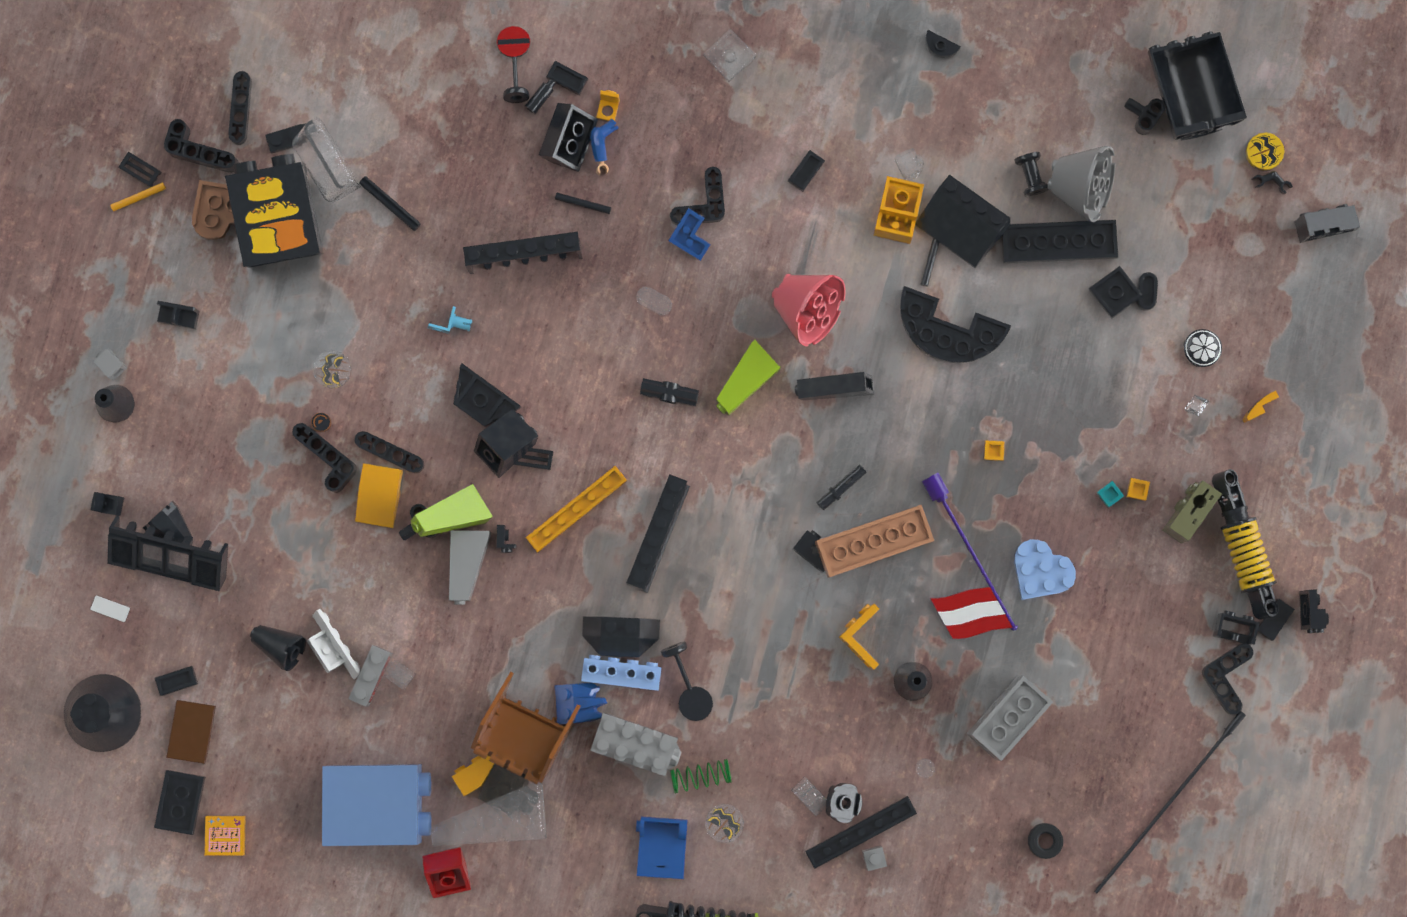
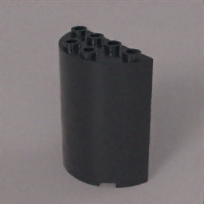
(1197, 85)

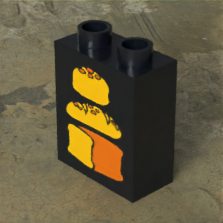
(273, 211)

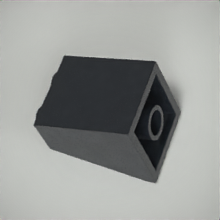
(505, 442)

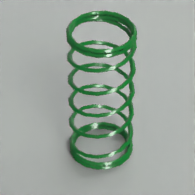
(675, 779)

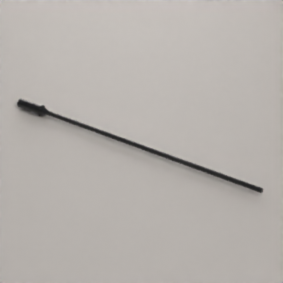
(1228, 731)

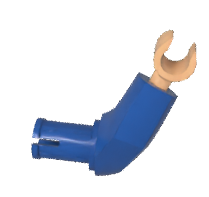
(598, 137)

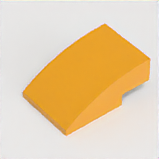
(898, 210)
(378, 495)

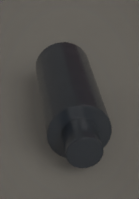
(540, 96)

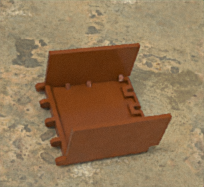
(520, 737)

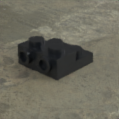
(1312, 618)

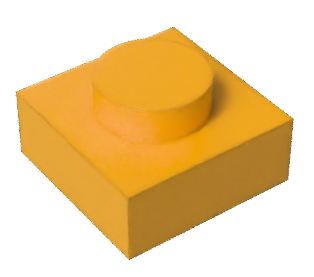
(994, 450)
(1138, 489)

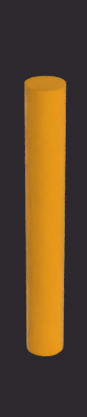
(138, 196)

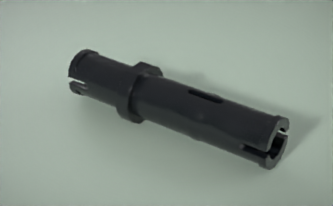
(835, 492)

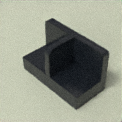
(177, 315)

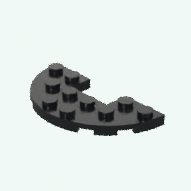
(946, 340)

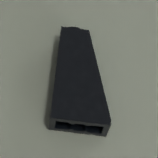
(835, 386)

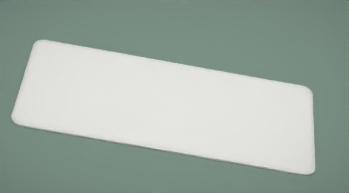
(110, 608)

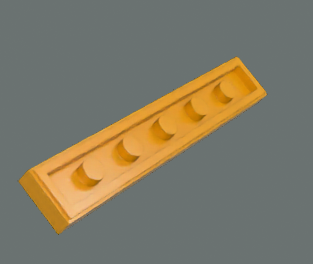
(576, 509)

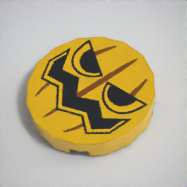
(1264, 151)

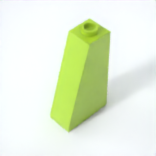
(749, 375)
(453, 513)

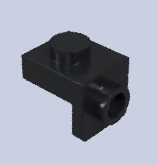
(107, 504)

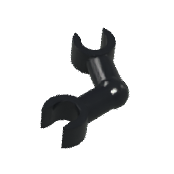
(1276, 178)

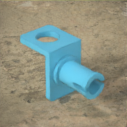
(454, 321)

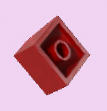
(446, 872)

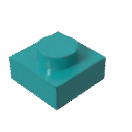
(1110, 494)

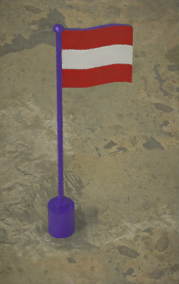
(974, 609)

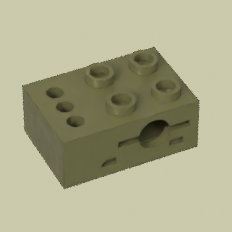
(1191, 511)

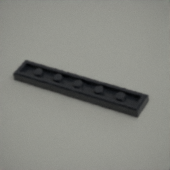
(861, 832)

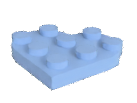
(1040, 571)

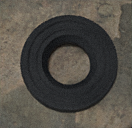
(1057, 841)

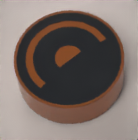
(321, 422)

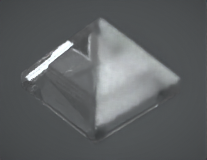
(1196, 405)

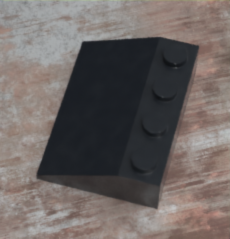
(963, 221)

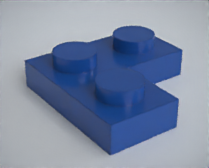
(685, 236)

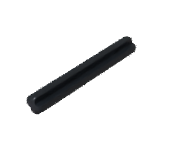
(389, 203)

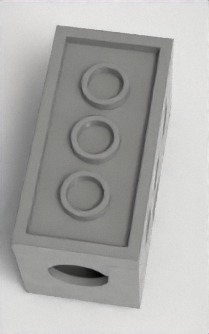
(1009, 718)

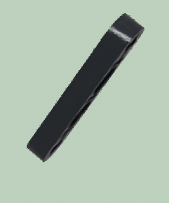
(237, 107)
(390, 450)

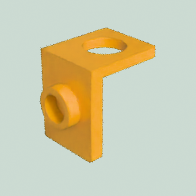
(611, 99)

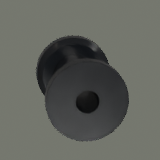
(1032, 174)

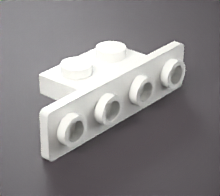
(329, 647)

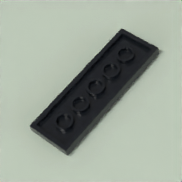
(1060, 241)

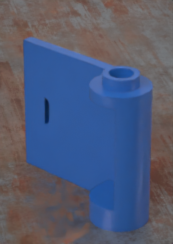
(661, 845)

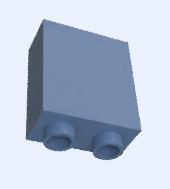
(374, 804)

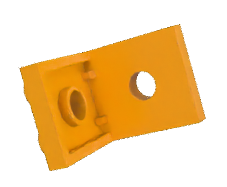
(852, 627)

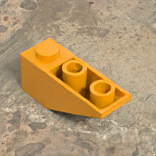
(473, 776)

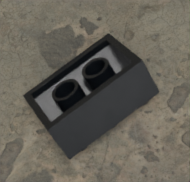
(568, 136)

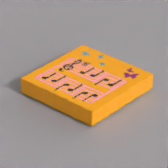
(225, 835)

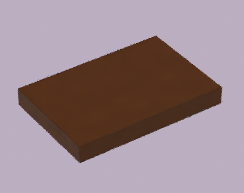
(191, 731)

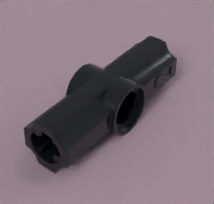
(669, 392)

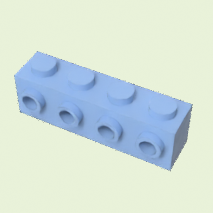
(621, 674)

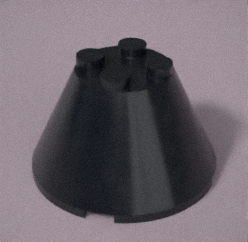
(102, 713)

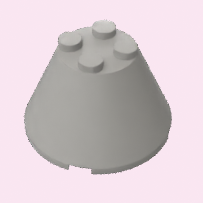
(1084, 180)

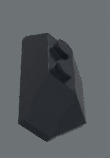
(620, 635)

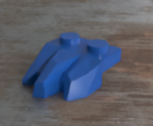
(582, 694)

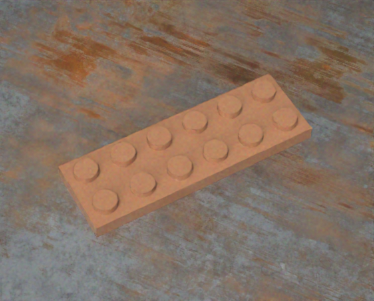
(874, 541)

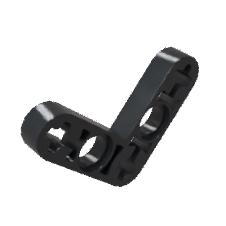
(706, 208)
(1221, 671)

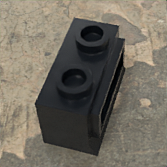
(1233, 636)

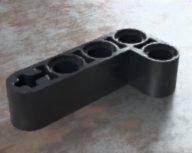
(202, 151)
(322, 453)

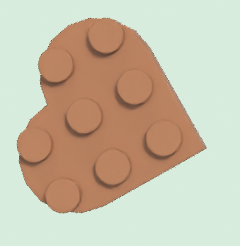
(212, 211)

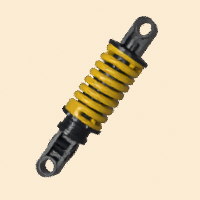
(1245, 546)

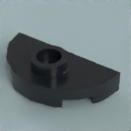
(940, 46)

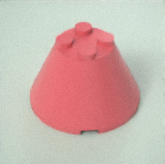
(809, 305)

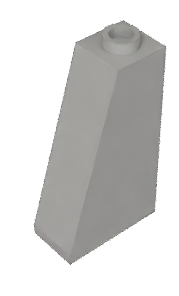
(466, 559)

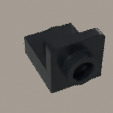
(502, 537)

